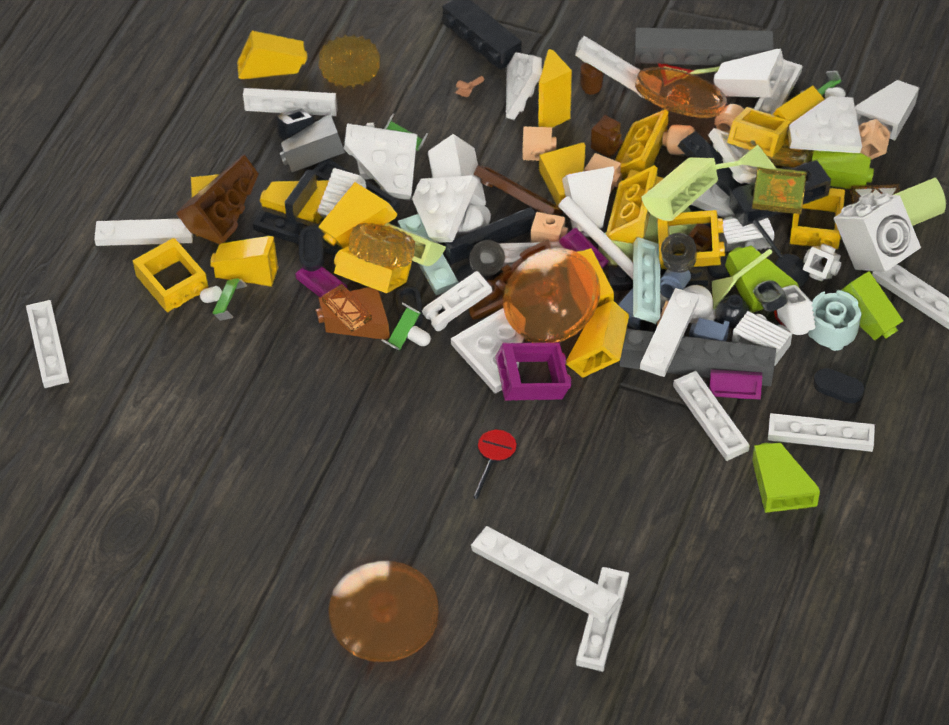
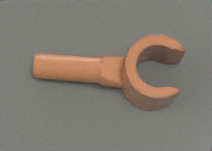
(466, 88)

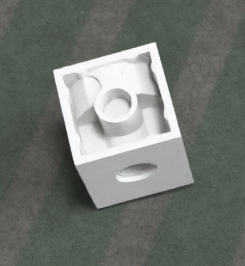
(877, 232)

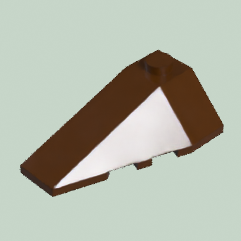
(218, 205)
(494, 301)

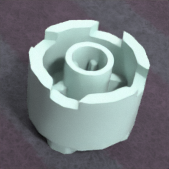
(835, 319)

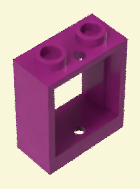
(532, 352)

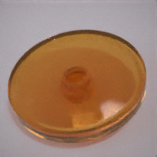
(680, 92)
(551, 295)
(383, 611)

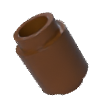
(590, 79)

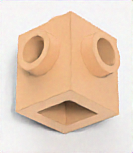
(874, 138)

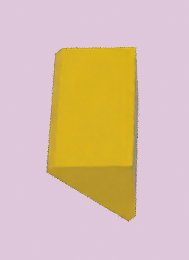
(554, 91)
(642, 143)
(629, 215)

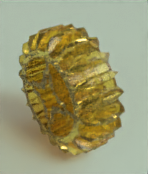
(336, 65)
(381, 245)

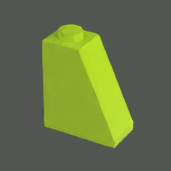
(845, 168)
(763, 271)
(876, 310)
(782, 479)

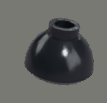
(731, 310)

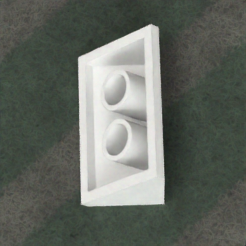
(453, 159)

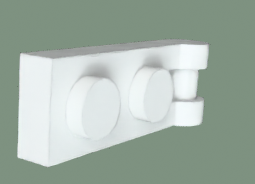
(457, 300)

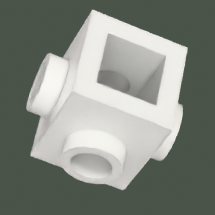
(814, 266)

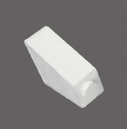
(751, 75)
(889, 106)
(590, 192)

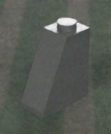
(312, 145)

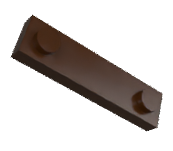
(491, 177)

